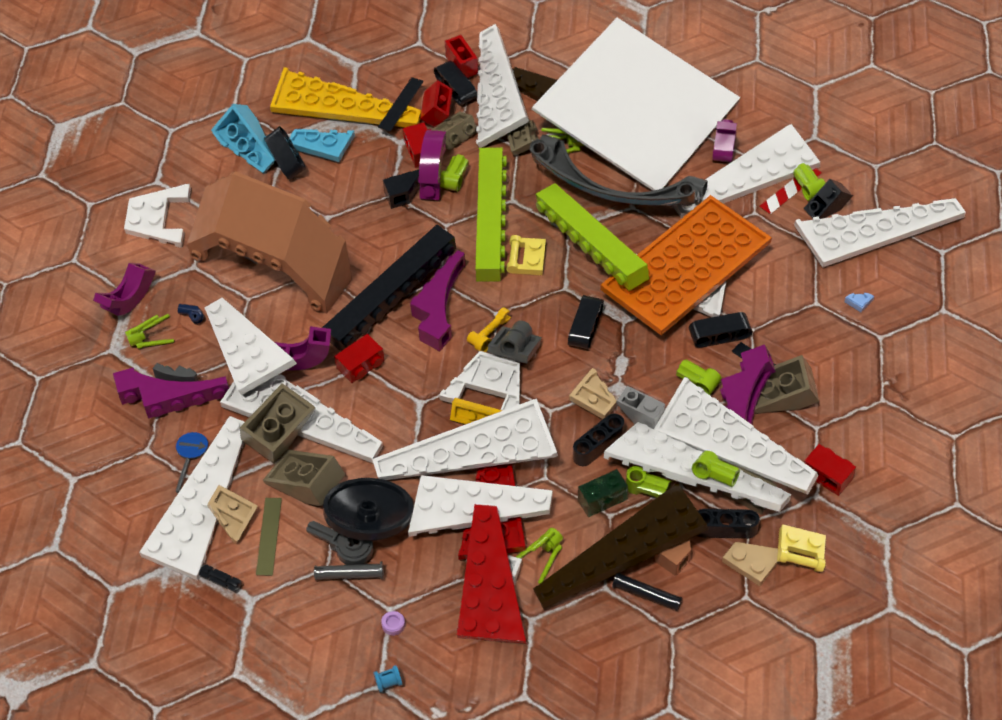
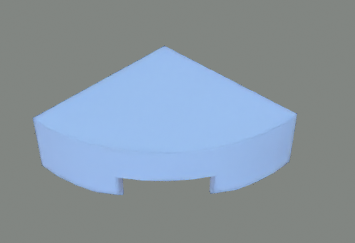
(859, 301)

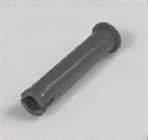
(349, 571)

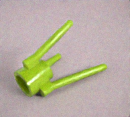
(570, 140)
(136, 334)
(548, 541)

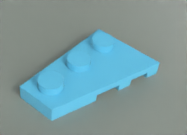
(322, 144)

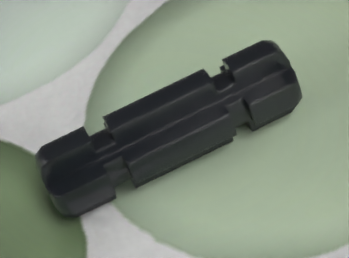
(220, 578)

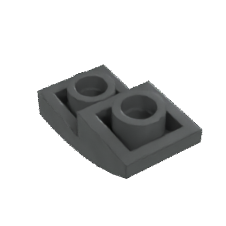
(180, 374)

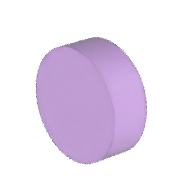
(393, 623)

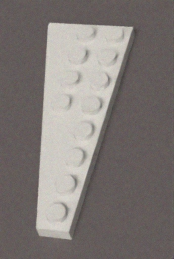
(498, 94)
(758, 168)
(866, 230)
(322, 426)
(710, 426)
(498, 439)
(675, 460)
(188, 524)

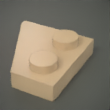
(594, 395)
(231, 511)
(752, 561)

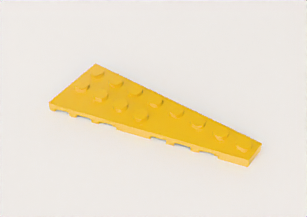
(315, 98)

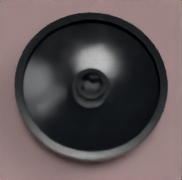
(368, 509)

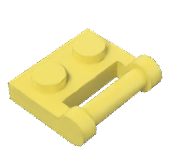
(533, 255)
(804, 543)

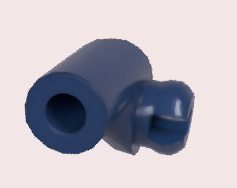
(193, 311)

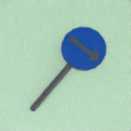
(190, 447)

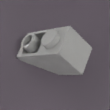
(640, 407)

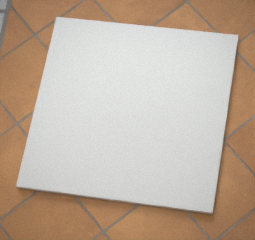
(636, 104)

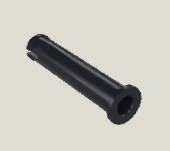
(647, 591)

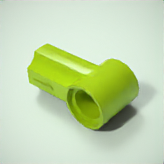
(453, 176)
(808, 181)
(706, 379)
(710, 466)
(648, 483)

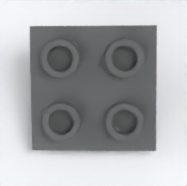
(515, 342)

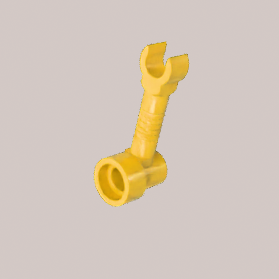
(480, 340)

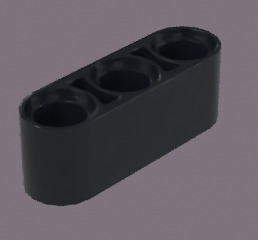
(452, 76)
(285, 153)
(585, 322)
(720, 329)
(589, 443)
(736, 520)

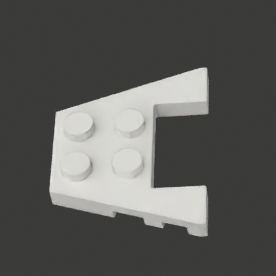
(148, 215)
(489, 375)

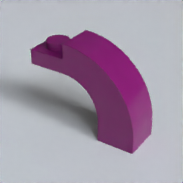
(430, 164)
(129, 292)
(311, 350)

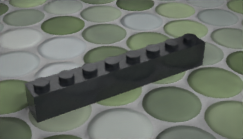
(390, 287)

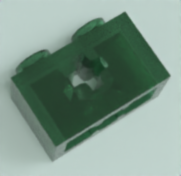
(602, 493)

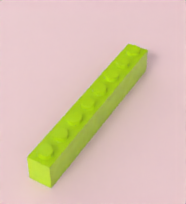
(489, 215)
(592, 237)

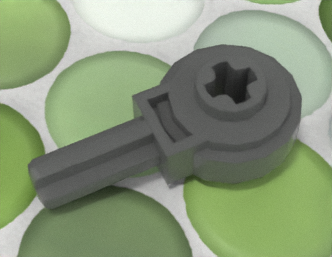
(348, 550)

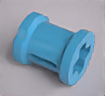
(387, 678)

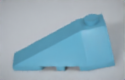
(243, 134)

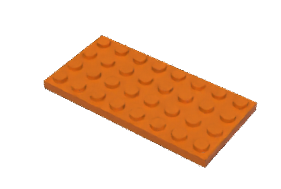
(689, 264)

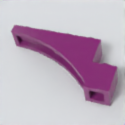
(431, 303)
(744, 388)
(166, 396)

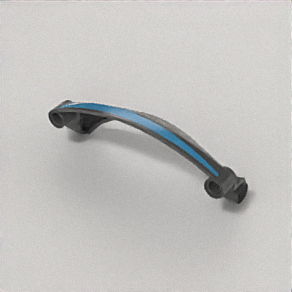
(552, 155)

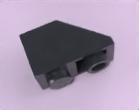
(401, 188)
(828, 200)

